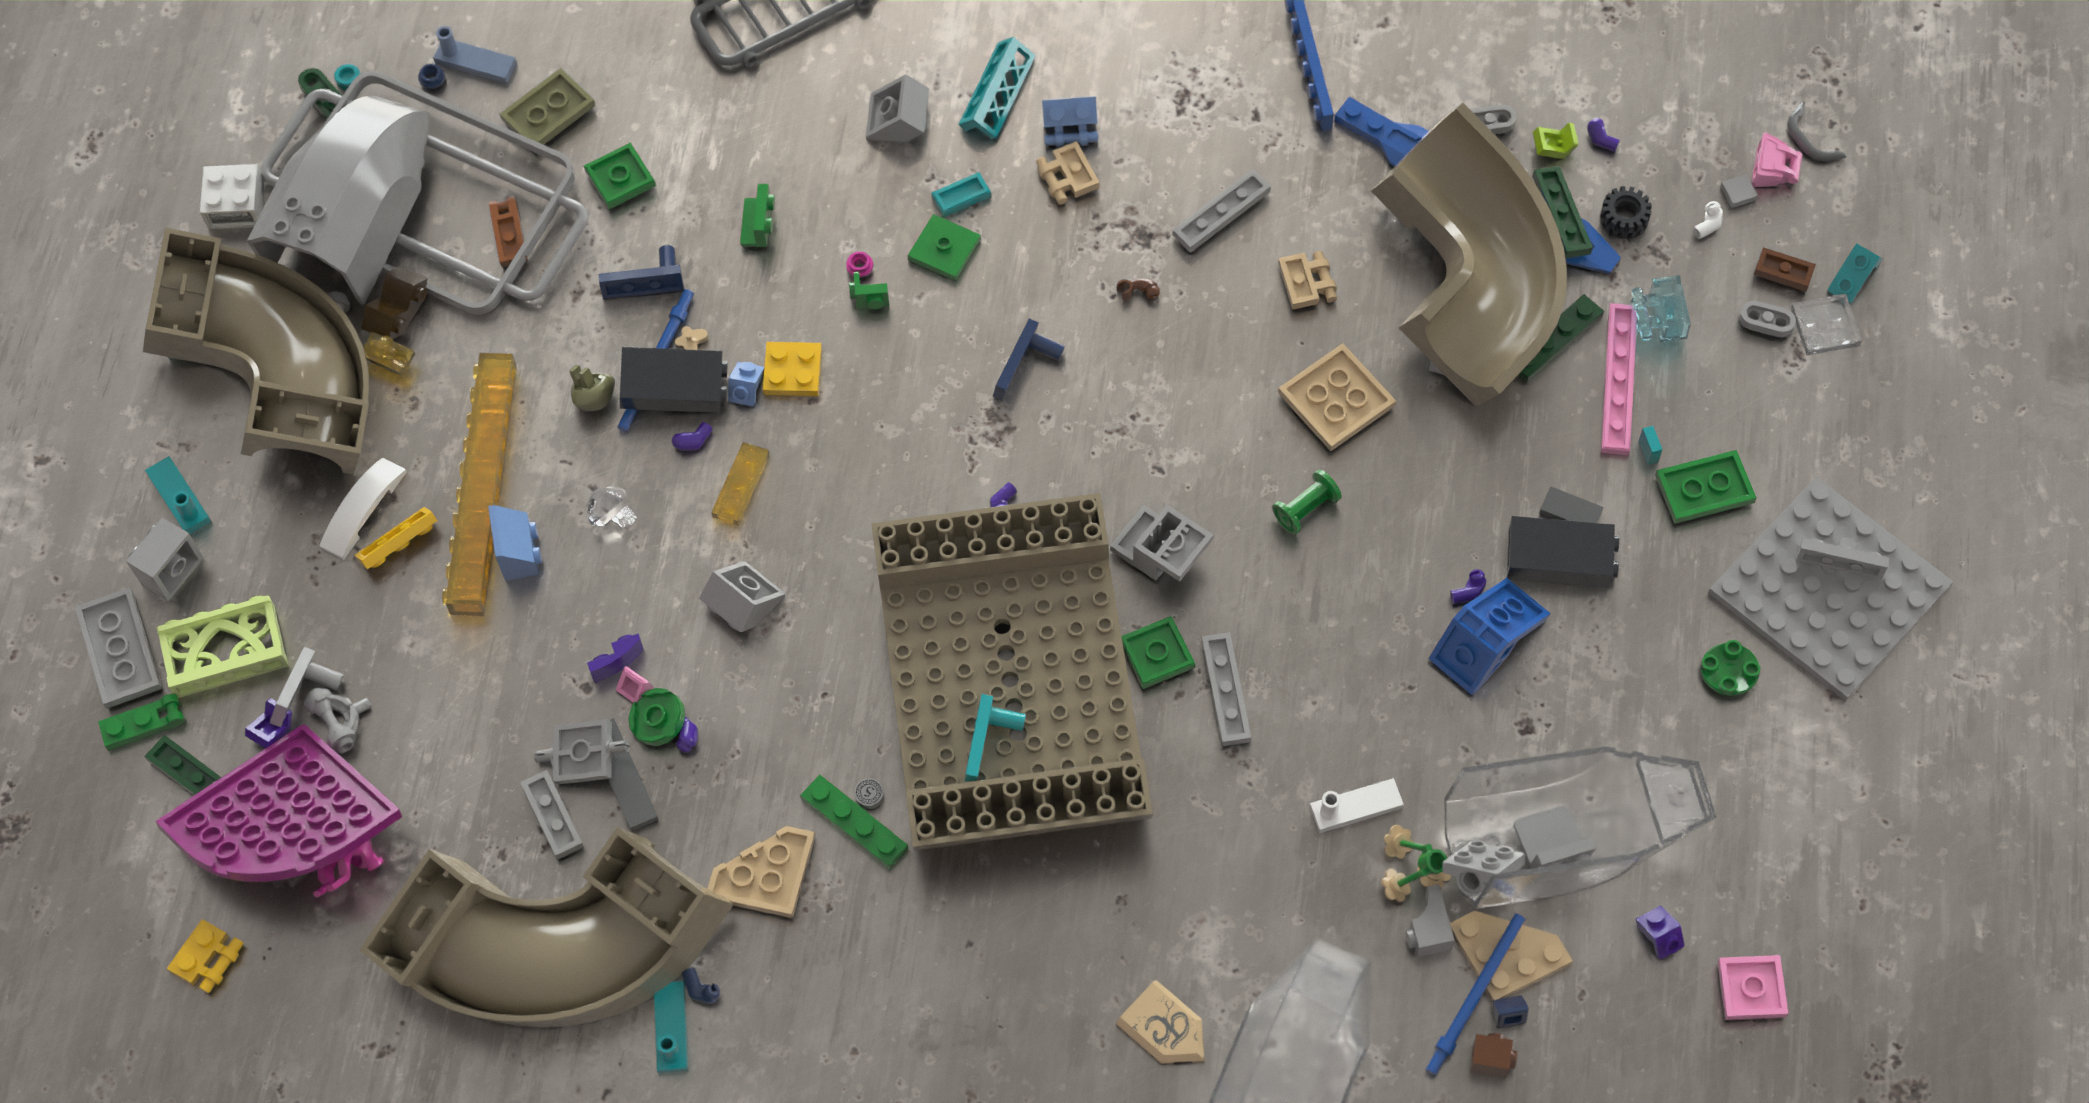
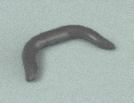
(1804, 143)

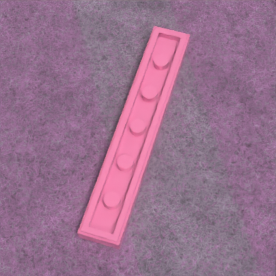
(1619, 380)

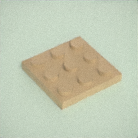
(1336, 397)

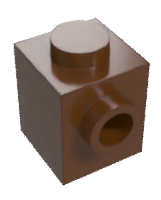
(1493, 1055)

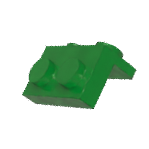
(756, 218)

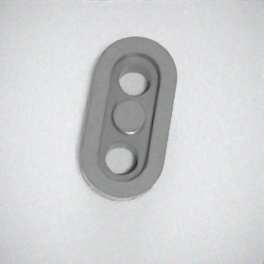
(1492, 114)
(1767, 318)

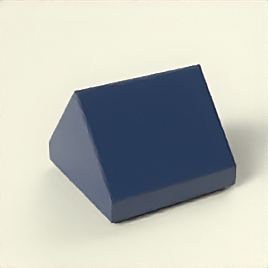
(1510, 1011)

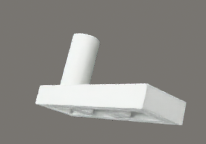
(1356, 805)

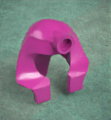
(362, 857)

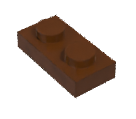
(1784, 269)

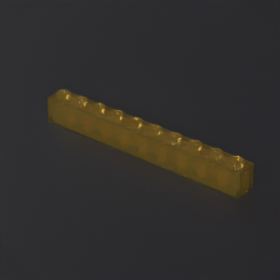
(481, 484)

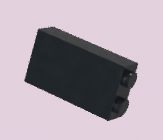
(672, 379)
(1562, 552)

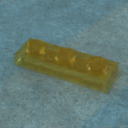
(740, 483)

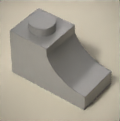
(1432, 930)

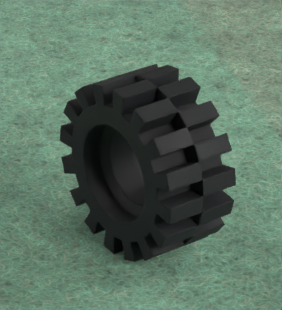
(1625, 199)

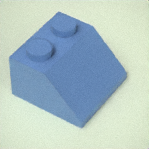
(514, 542)

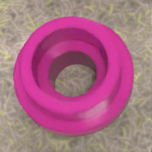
(859, 258)

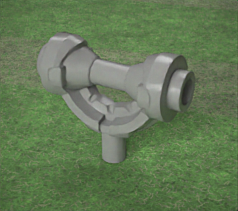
(322, 702)

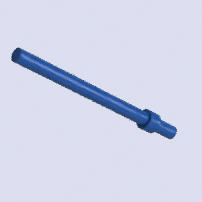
(677, 317)
(1446, 1044)

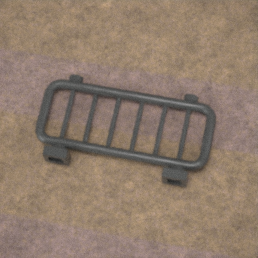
(749, 54)

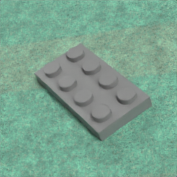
(118, 648)

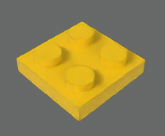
(792, 369)

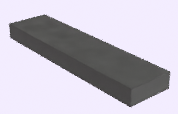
(629, 788)

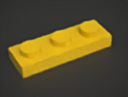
(396, 538)

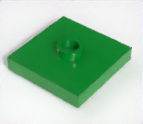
(619, 175)
(944, 247)
(1157, 652)

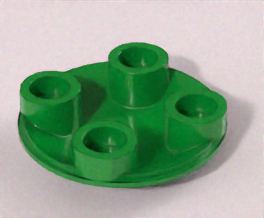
(1730, 668)

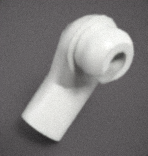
(1712, 220)

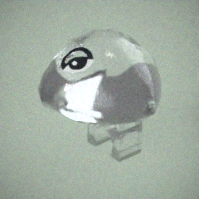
(608, 505)

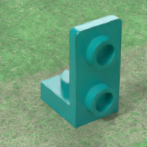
(1854, 272)

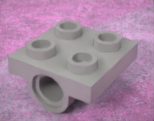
(1478, 862)

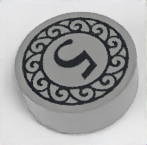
(869, 793)

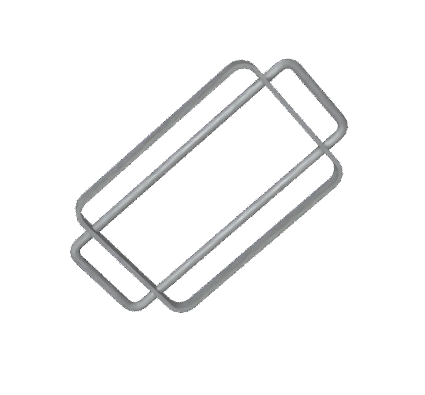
(556, 198)

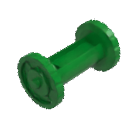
(1322, 489)

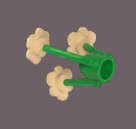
(1429, 864)

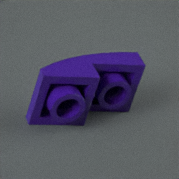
(625, 652)

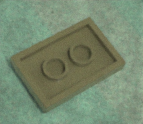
(548, 108)

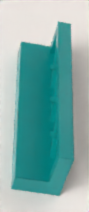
(989, 84)

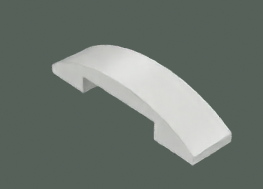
(358, 505)

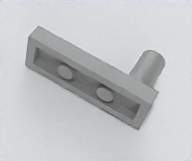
(303, 669)

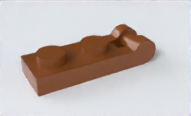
(507, 229)

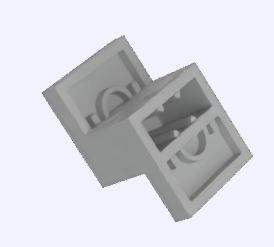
(1161, 542)

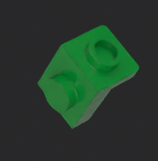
(870, 295)

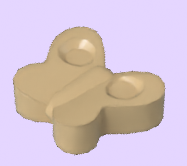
(691, 338)

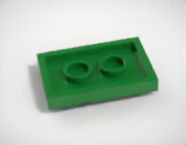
(1705, 486)

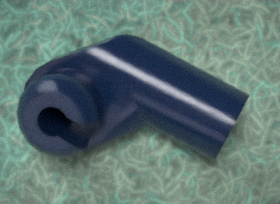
(699, 991)

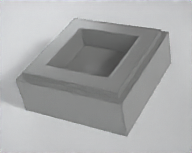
(1739, 191)

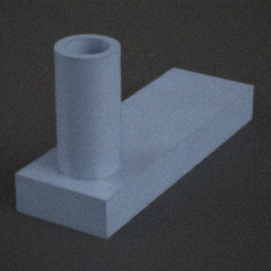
(472, 58)

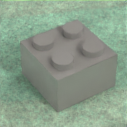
(164, 559)

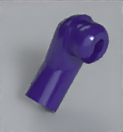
(1599, 136)
(692, 440)
(1003, 495)
(1472, 589)
(688, 736)

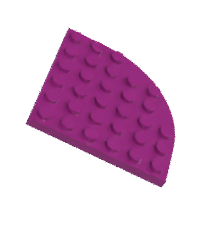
(280, 813)

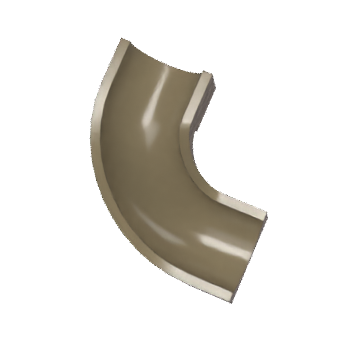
(1498, 251)
(271, 330)
(546, 958)

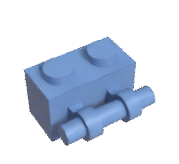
(1067, 112)

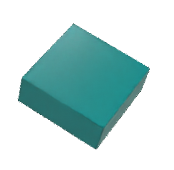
(1650, 445)

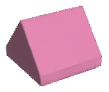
(632, 685)

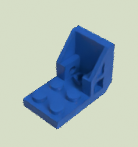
(1486, 633)

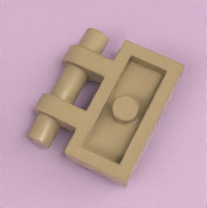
(1075, 169)
(1299, 280)

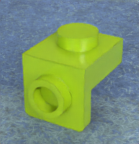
(1555, 142)

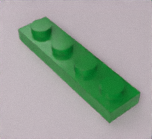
(854, 821)

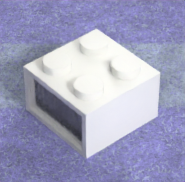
(231, 196)

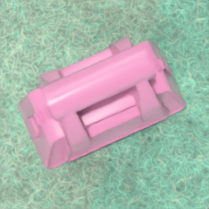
(1771, 160)

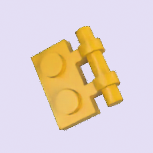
(199, 951)

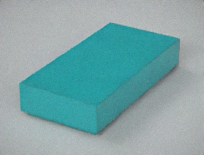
(961, 194)

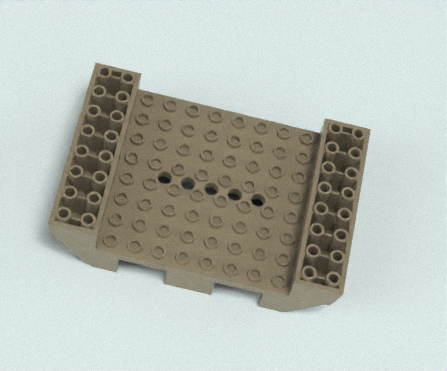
(1051, 581)

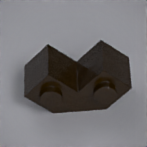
(399, 302)

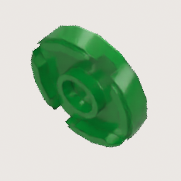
(656, 717)

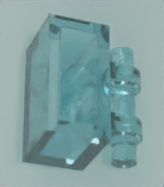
(1668, 308)

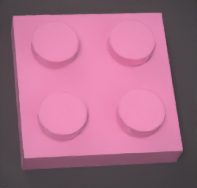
(1752, 987)

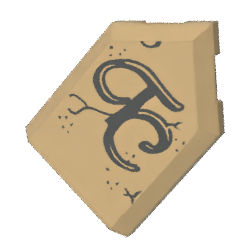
(1164, 1026)

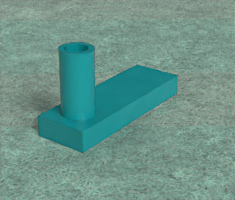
(178, 495)
(991, 716)
(671, 1028)

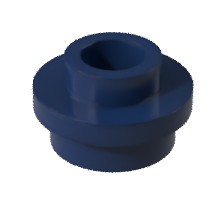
(431, 70)

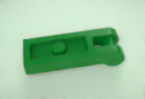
(141, 722)

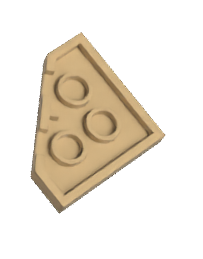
(767, 873)
(1528, 960)

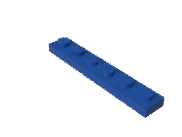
(1311, 65)

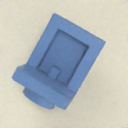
(744, 383)

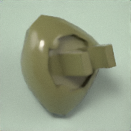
(591, 390)

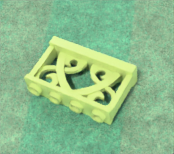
(236, 668)

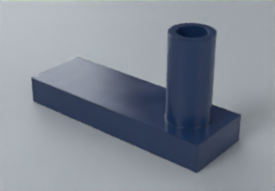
(644, 281)
(1027, 340)

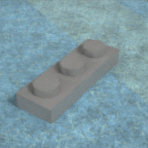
(1842, 558)
(552, 814)

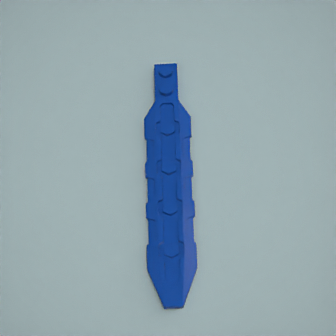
(1399, 138)

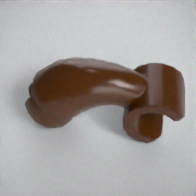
(1145, 285)

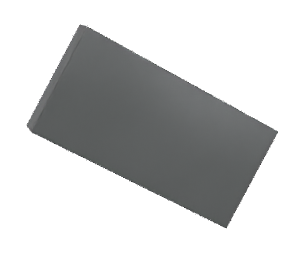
(1565, 506)

